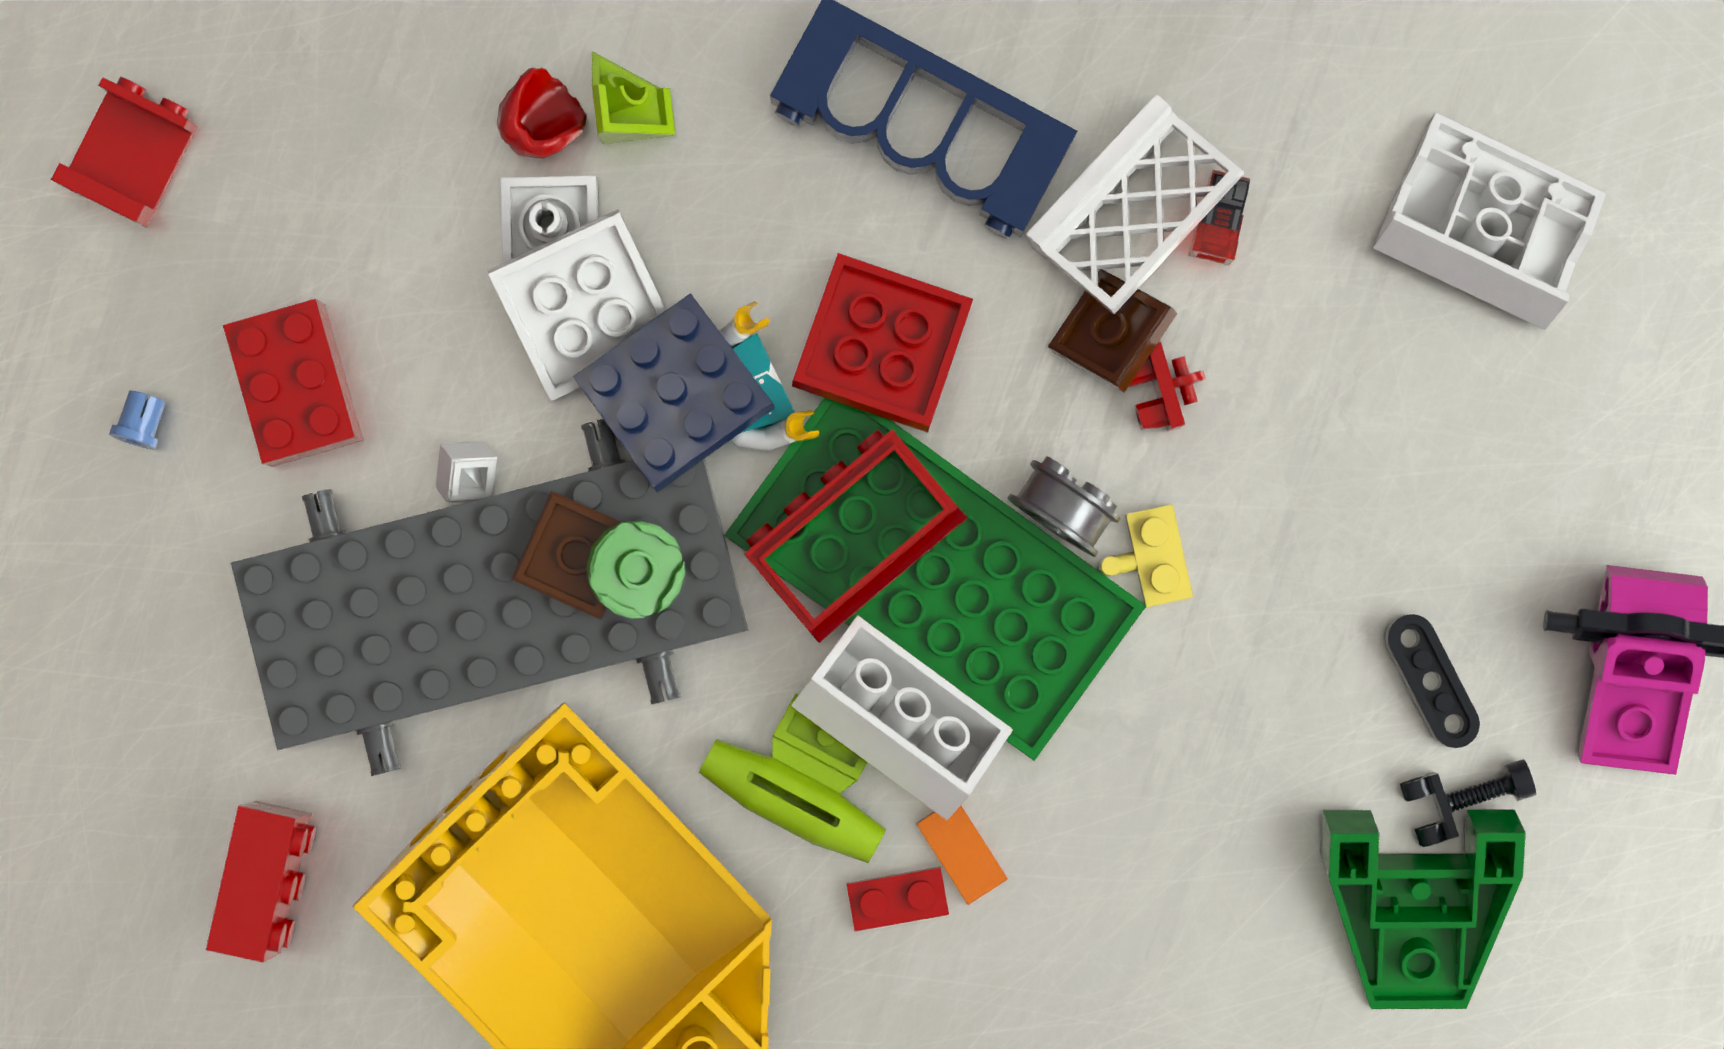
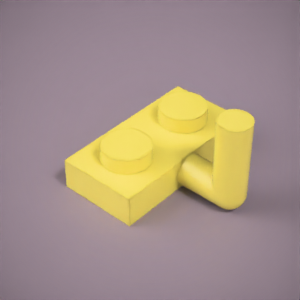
(1155, 556)

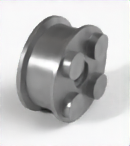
(1064, 507)

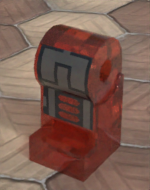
(1218, 232)

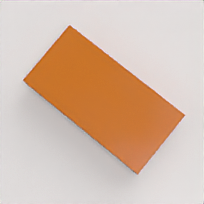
(962, 854)

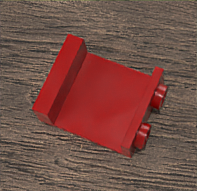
(128, 152)

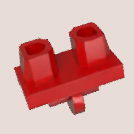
(1165, 410)

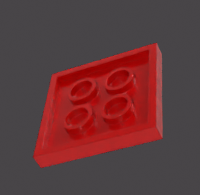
(882, 342)

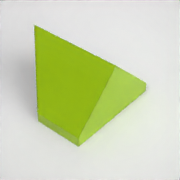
(628, 105)

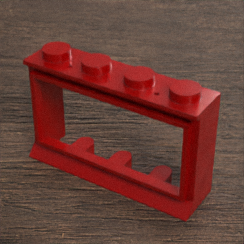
(836, 482)

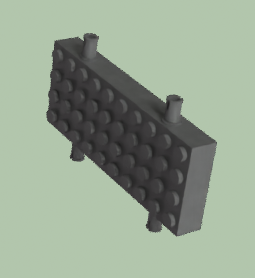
(429, 614)

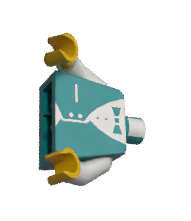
(782, 423)

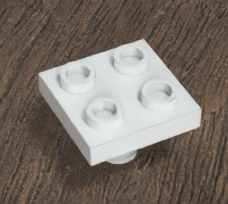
(544, 209)

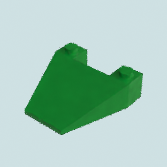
(1423, 919)

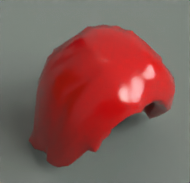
(539, 115)

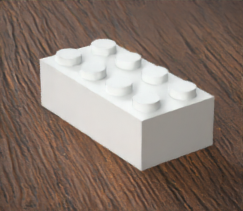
(902, 718)

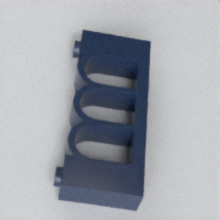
(820, 59)

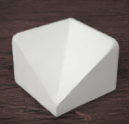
(465, 471)

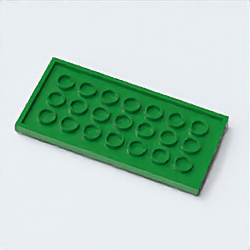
(985, 609)

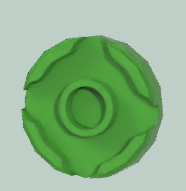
(635, 569)

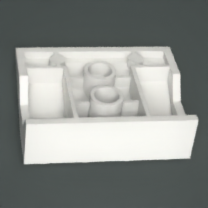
(1490, 221)

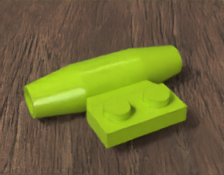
(799, 785)

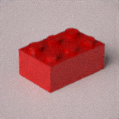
(293, 383)
(261, 881)

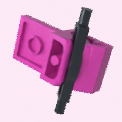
(1647, 664)

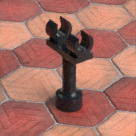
(1515, 781)

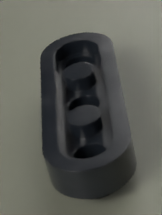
(1448, 696)

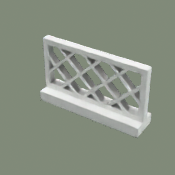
(1104, 178)

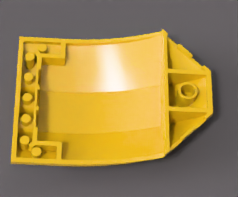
(576, 909)

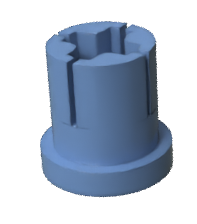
(137, 429)

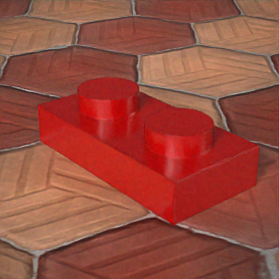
(897, 898)

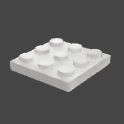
(577, 299)

